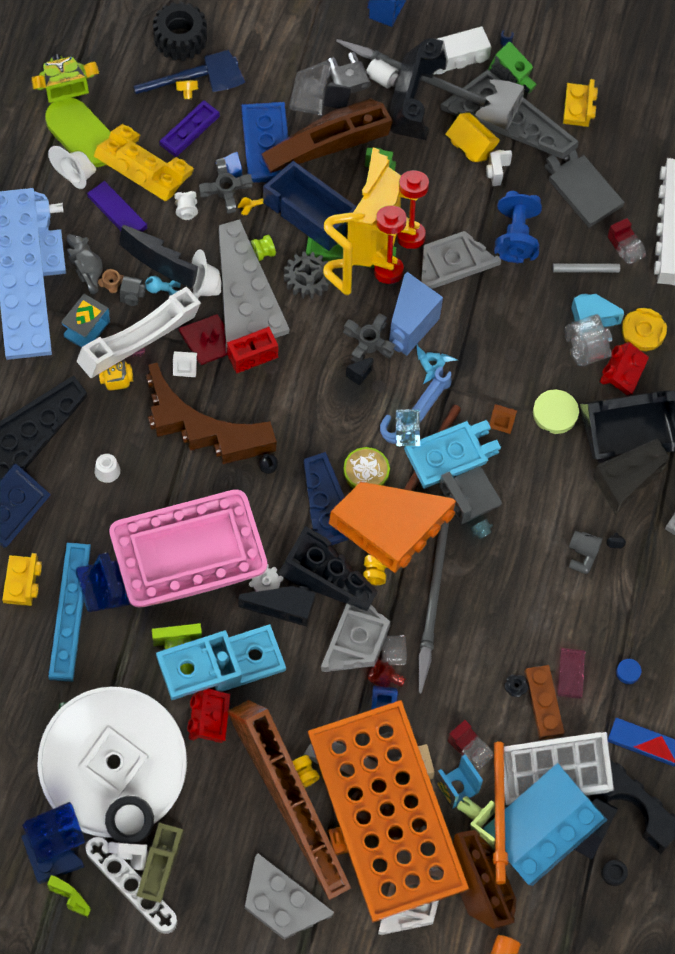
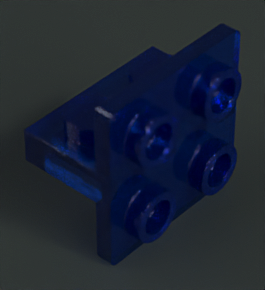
(102, 584)
(54, 832)

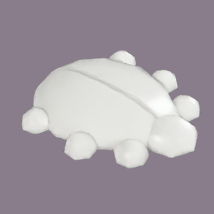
(266, 581)

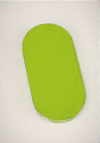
(76, 127)

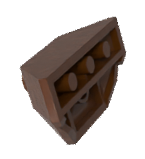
(484, 899)

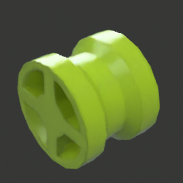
(263, 247)

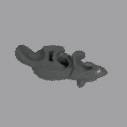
(87, 262)

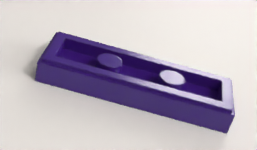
(189, 128)
(115, 207)

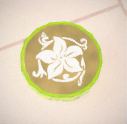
(366, 466)

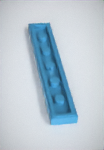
(68, 615)

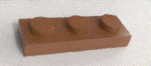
(544, 702)

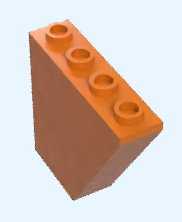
(391, 521)

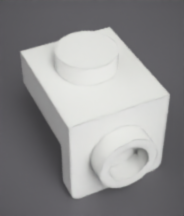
(494, 168)

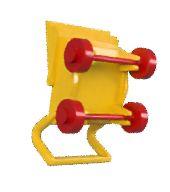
(376, 224)

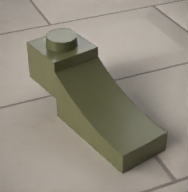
(160, 862)

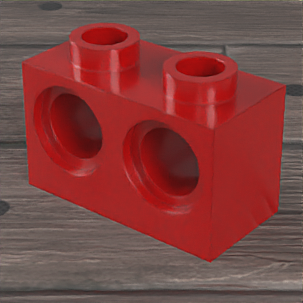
(252, 350)

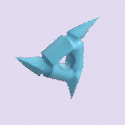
(429, 356)

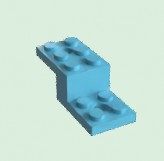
(220, 662)

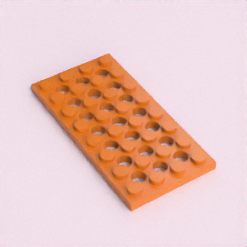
(379, 825)

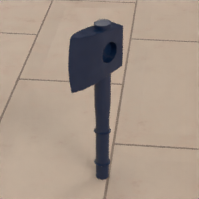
(220, 68)

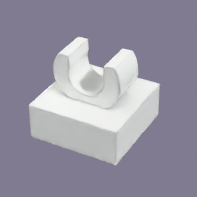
(184, 364)

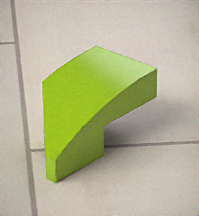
(75, 902)

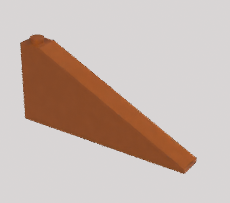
(279, 774)

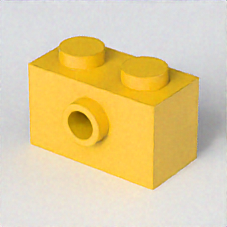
(472, 137)

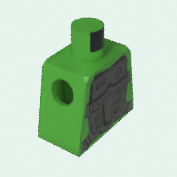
(512, 67)

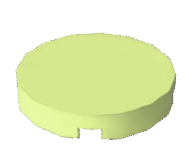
(555, 411)

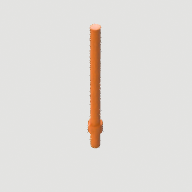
(500, 857)

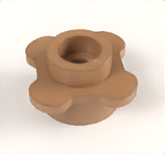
(108, 275)

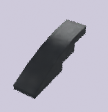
(152, 253)

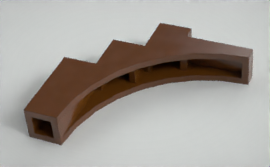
(230, 440)

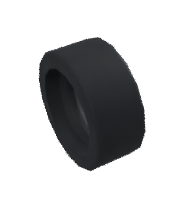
(111, 825)

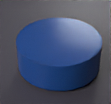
(628, 671)

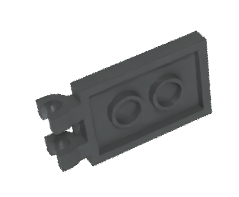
(583, 188)

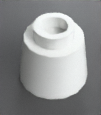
(107, 468)

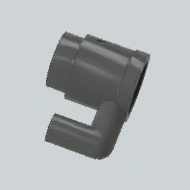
(585, 545)

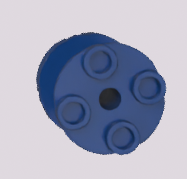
(517, 243)

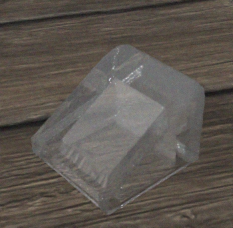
(394, 650)

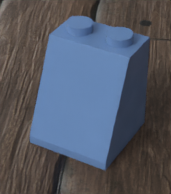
(414, 314)

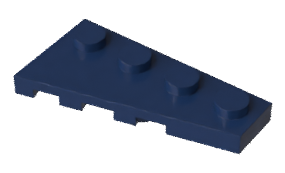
(323, 496)

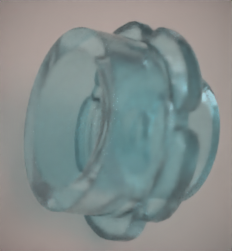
(481, 529)

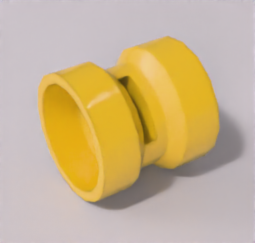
(374, 571)
(305, 771)

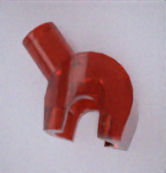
(383, 674)

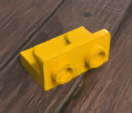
(578, 104)
(21, 579)

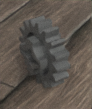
(304, 278)

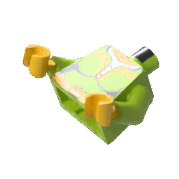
(64, 78)

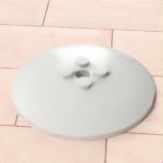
(104, 724)

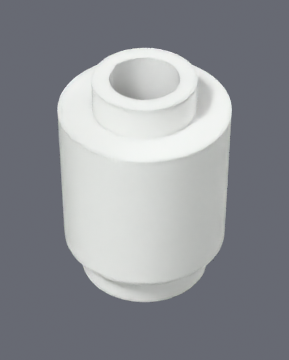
(382, 73)

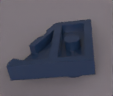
(56, 866)

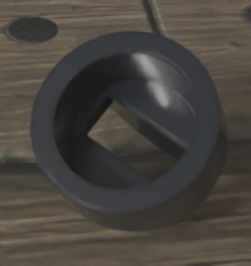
(264, 466)

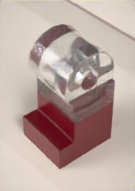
(626, 242)
(469, 744)

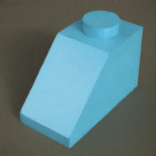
(589, 305)

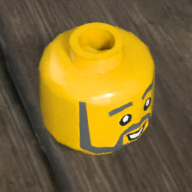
(117, 376)

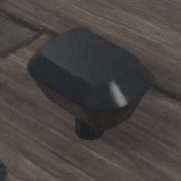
(616, 541)

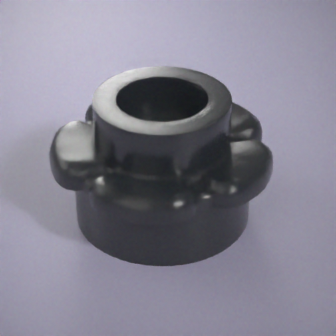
(516, 691)

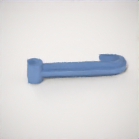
(424, 403)

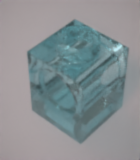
(408, 427)

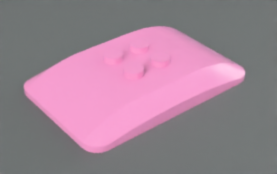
(188, 548)

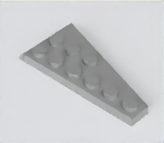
(245, 289)

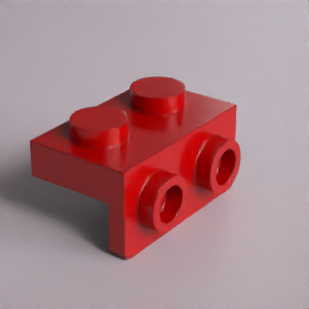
(624, 367)

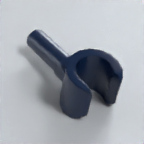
(504, 40)

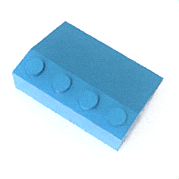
(547, 824)

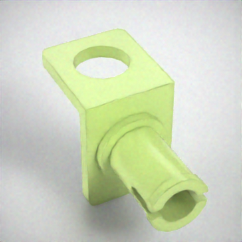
(479, 817)

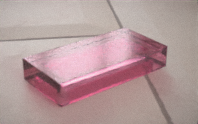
(571, 673)

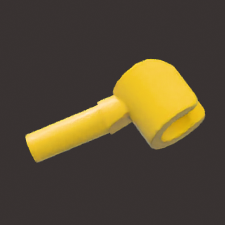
(247, 204)

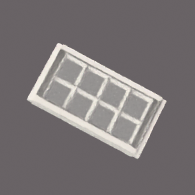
(581, 756)

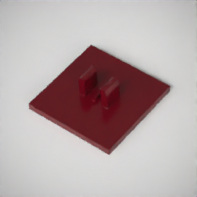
(206, 339)

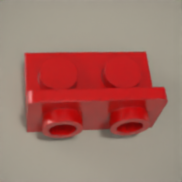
(209, 715)

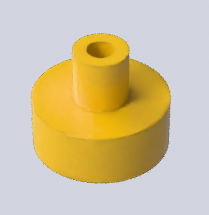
(187, 87)

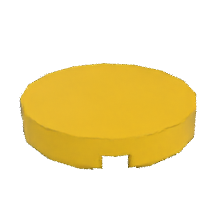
(644, 329)

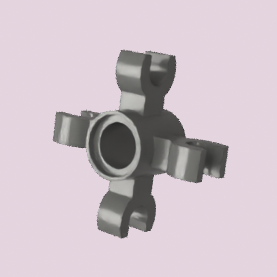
(242, 182)
(383, 346)

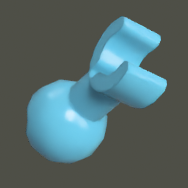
(155, 285)

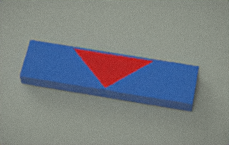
(643, 741)

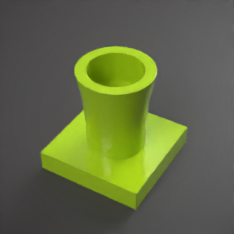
(176, 636)

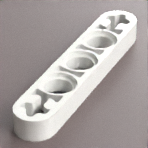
(121, 877)

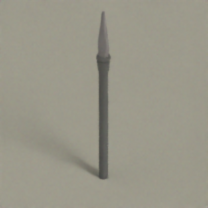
(370, 54)
(428, 635)

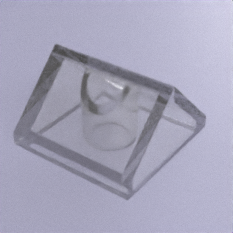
(311, 88)

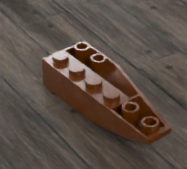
(331, 134)

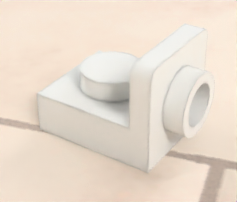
(136, 852)

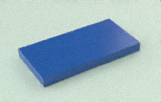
(263, 128)

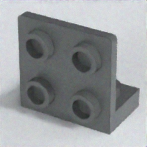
(471, 492)

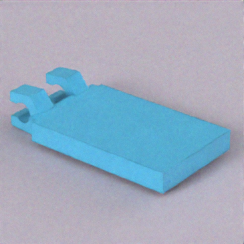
(452, 451)

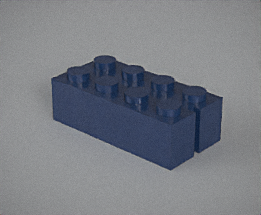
(306, 203)

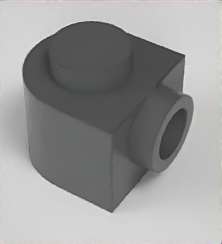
(131, 290)

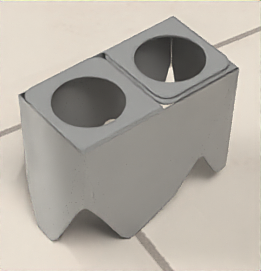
(503, 103)

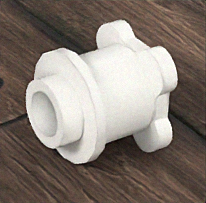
(186, 205)

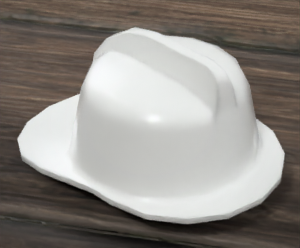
(73, 166)
(208, 277)

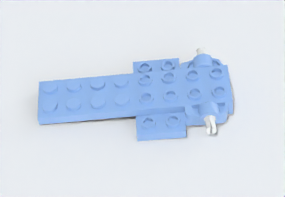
(26, 256)

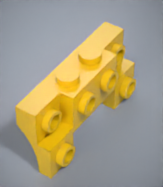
(140, 165)

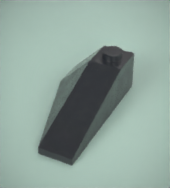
(324, 571)

